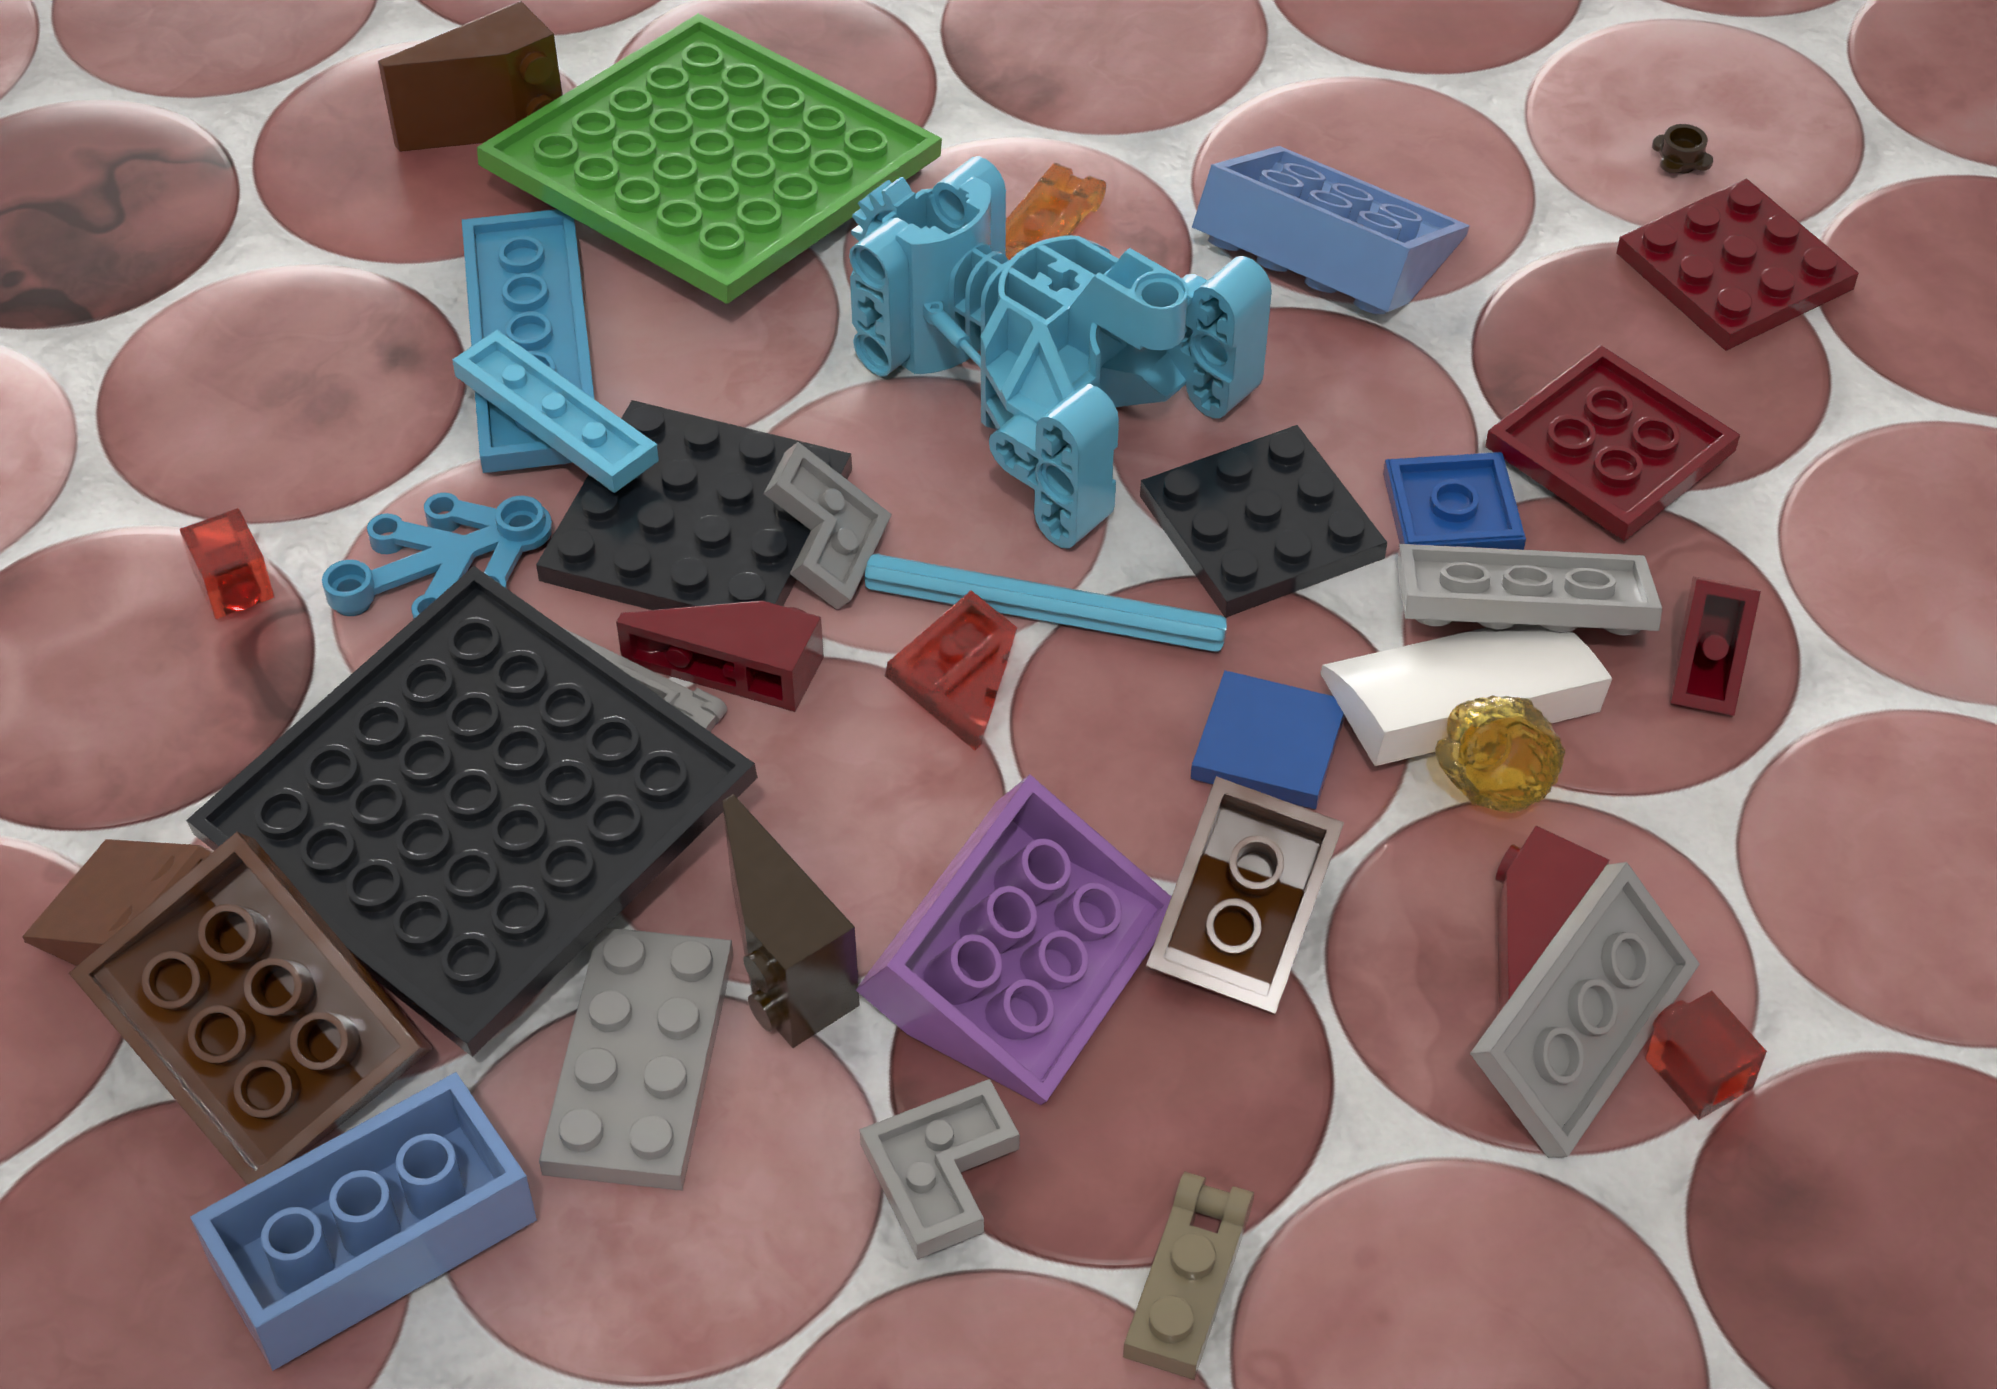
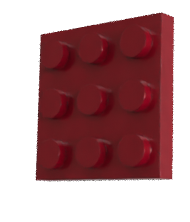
(1736, 264)
(1612, 442)

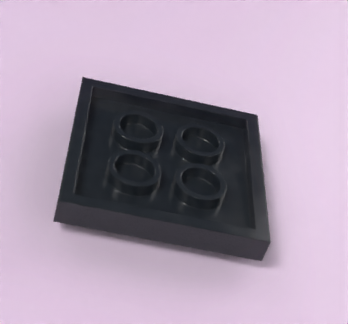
(1262, 520)

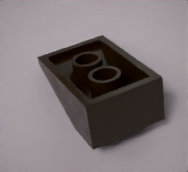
(791, 934)

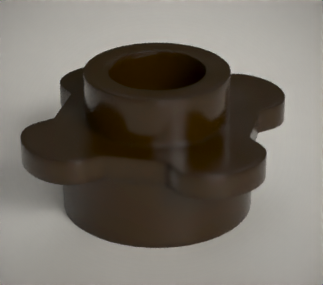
(1683, 149)

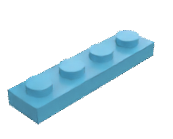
(556, 411)

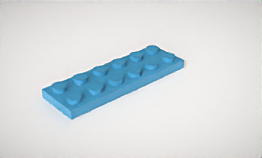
(529, 288)

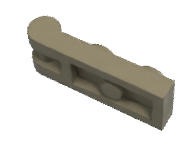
(1188, 1278)

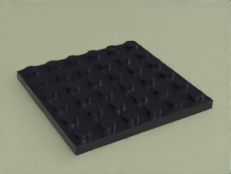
(478, 804)

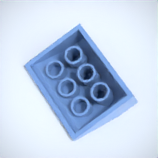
(1326, 227)

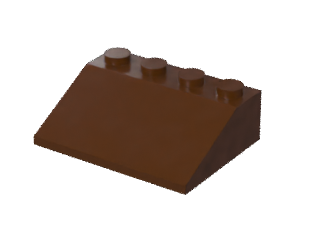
(250, 1009)

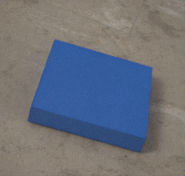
(1454, 501)
(1269, 738)

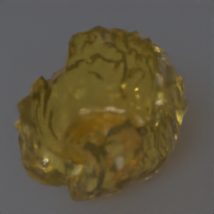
(1501, 752)

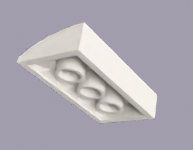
(1405, 694)

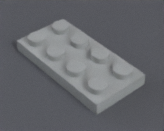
(1528, 588)
(1585, 1010)
(638, 1059)

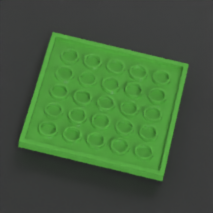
(709, 155)

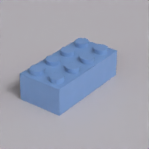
(364, 1219)

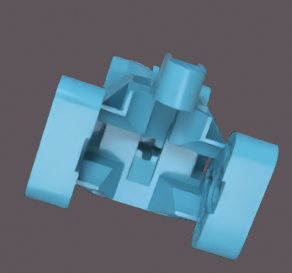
(1057, 332)

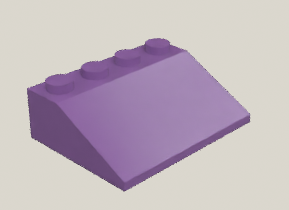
(1020, 944)

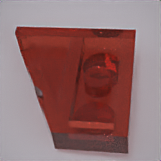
(957, 666)

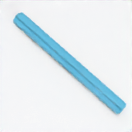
(1048, 602)

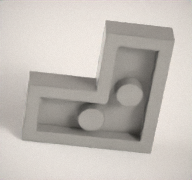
(841, 522)
(922, 1159)

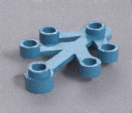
(510, 529)

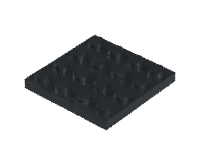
(687, 525)

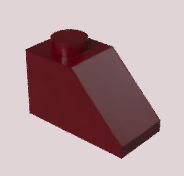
(1714, 645)

